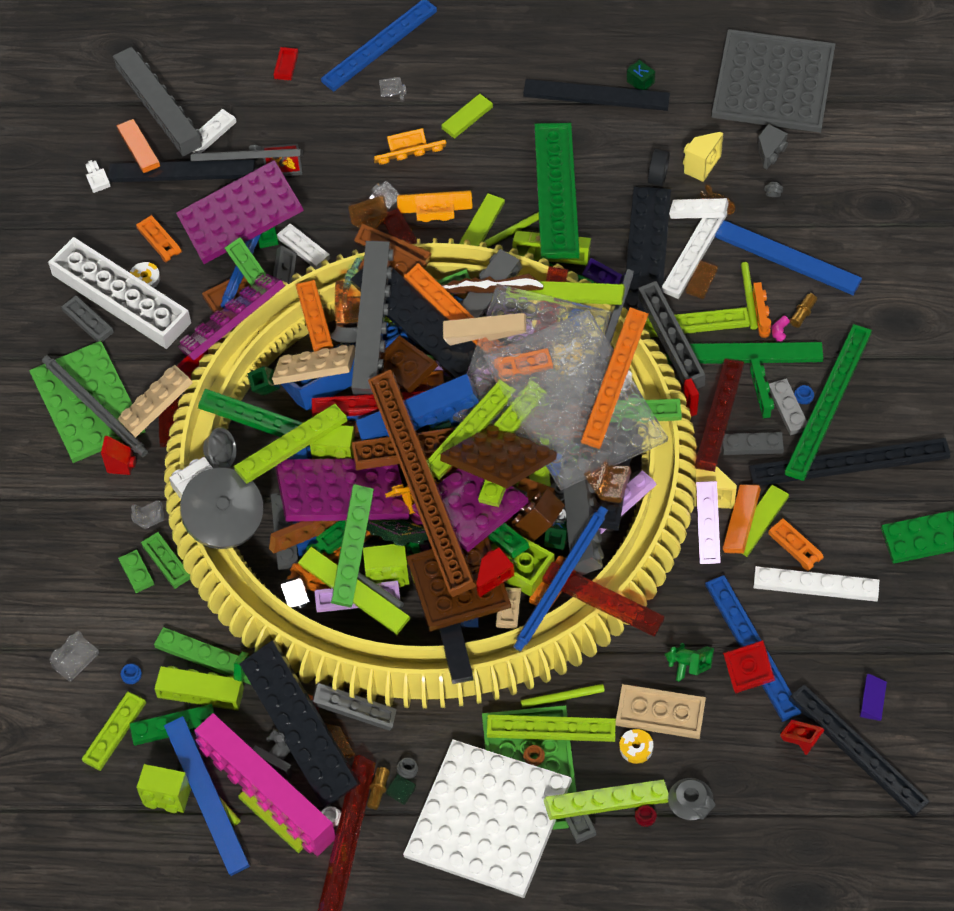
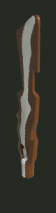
(488, 285)

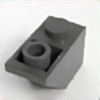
(770, 144)

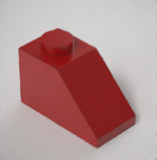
(117, 457)
(493, 571)

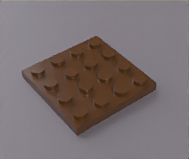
(498, 456)
(438, 604)

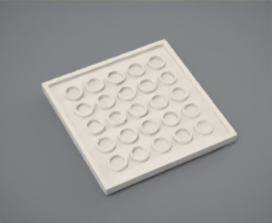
(486, 818)

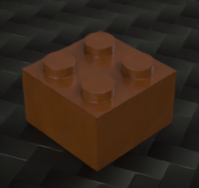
(537, 515)

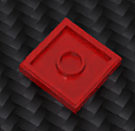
(749, 666)

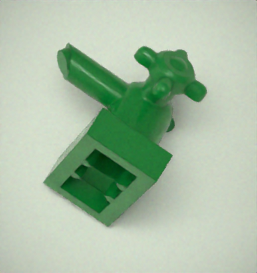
(697, 660)

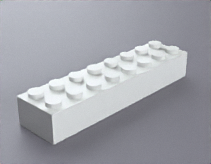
(120, 292)

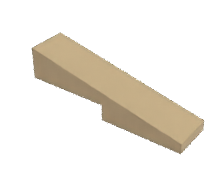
(490, 327)

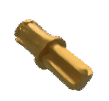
(803, 310)
(378, 787)

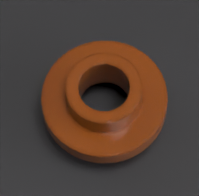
(534, 749)

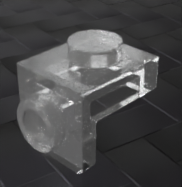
(148, 515)

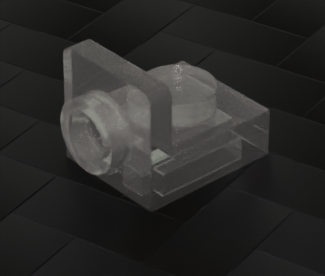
(392, 87)
(387, 191)

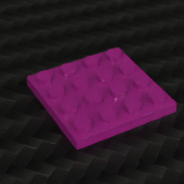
(470, 518)

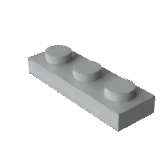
(788, 406)

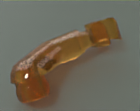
(731, 206)

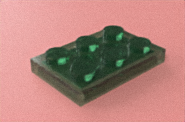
(397, 531)

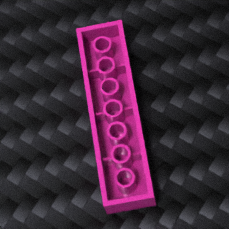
(265, 784)

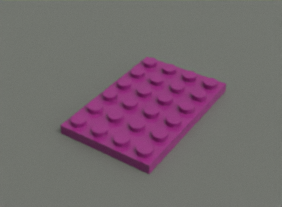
(239, 210)
(234, 313)
(324, 486)

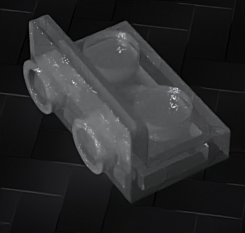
(73, 656)

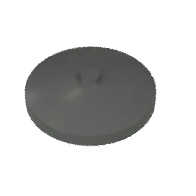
(221, 508)

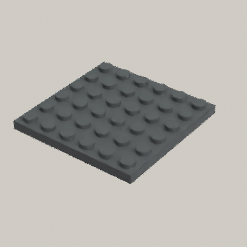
(773, 80)

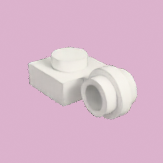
(96, 177)

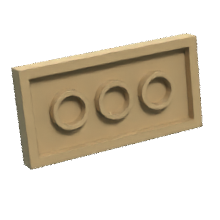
(314, 364)
(155, 400)
(660, 711)

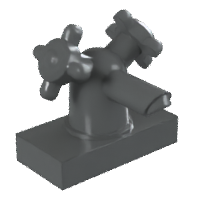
(277, 754)

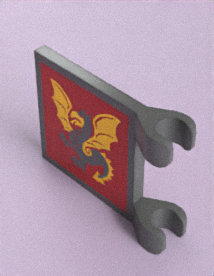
(288, 165)

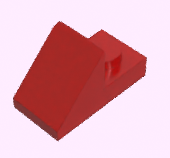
(802, 734)

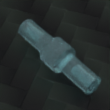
(350, 273)

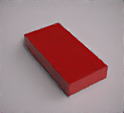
(286, 63)
(692, 396)

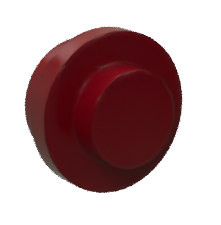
(645, 816)

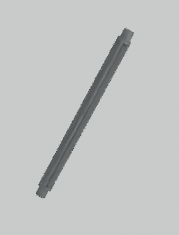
(95, 406)

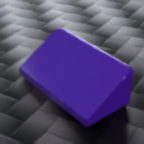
(600, 273)
(873, 698)

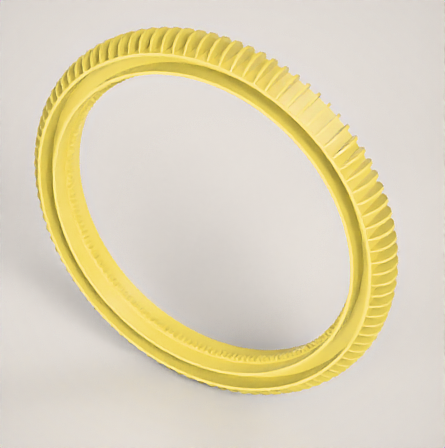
(423, 670)

